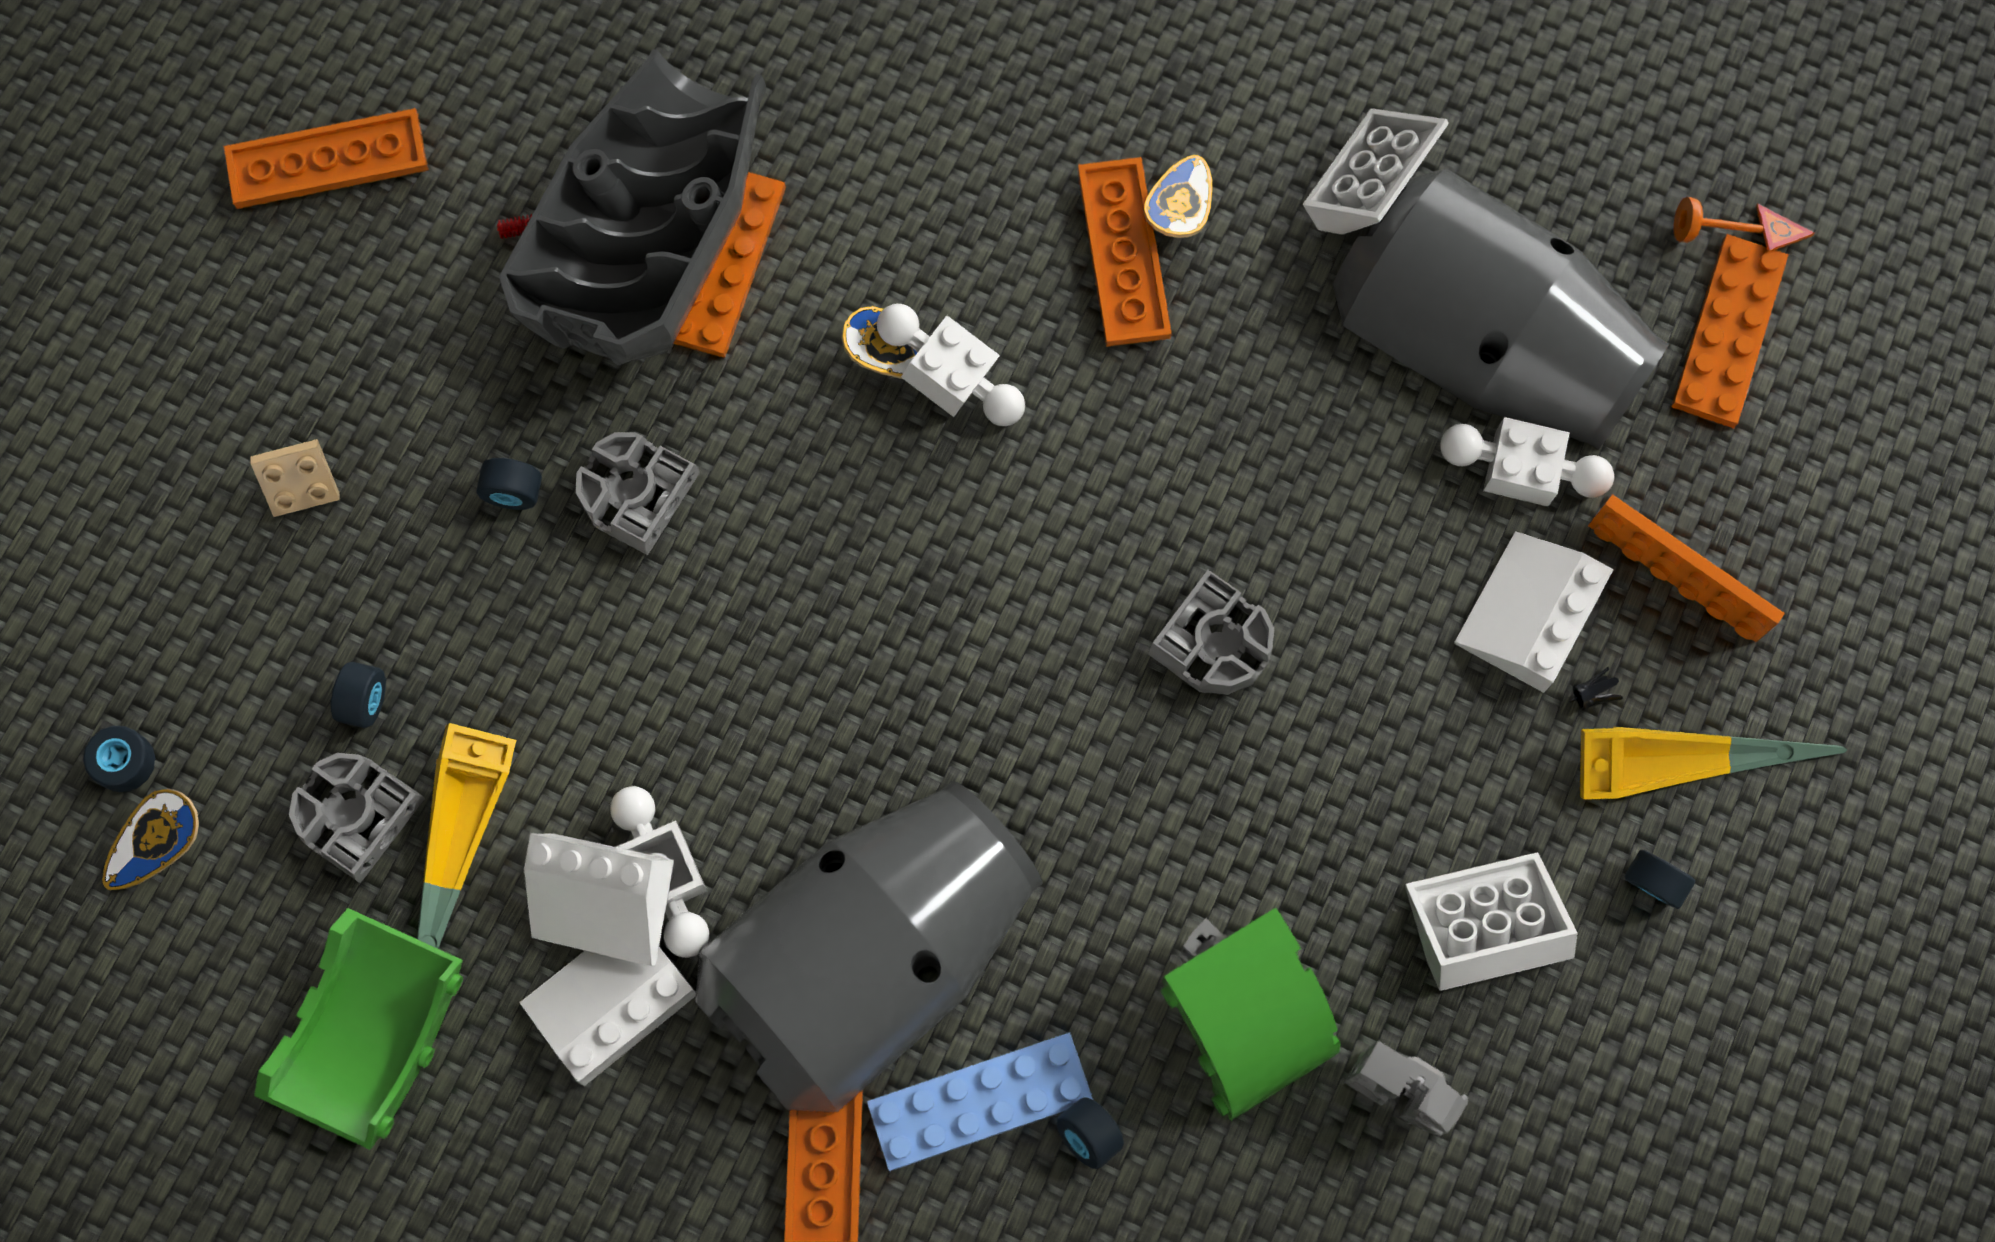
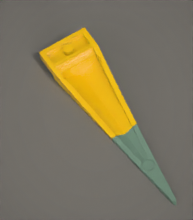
(1636, 760)
(465, 791)

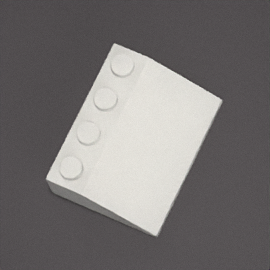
(1372, 170)
(1533, 609)
(596, 896)
(1491, 921)
(604, 1008)

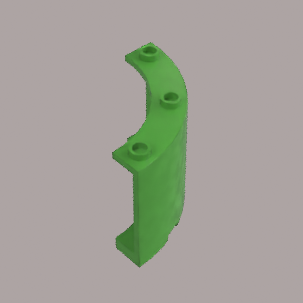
(1253, 1014)
(362, 1030)

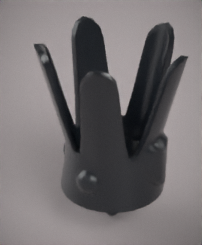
(1587, 693)

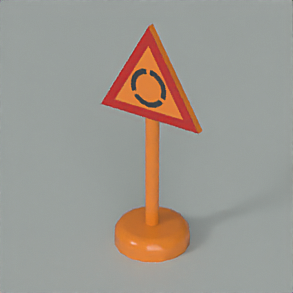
(1775, 228)

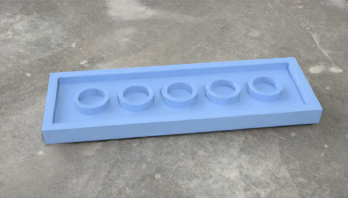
(978, 1101)

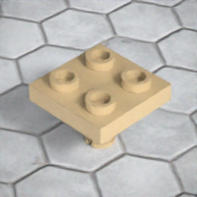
(295, 478)

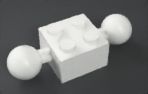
(950, 365)
(1527, 461)
(633, 811)

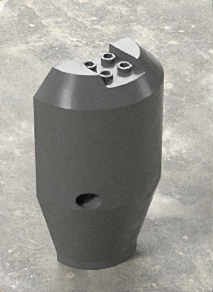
(635, 216)
(1496, 310)
(834, 960)

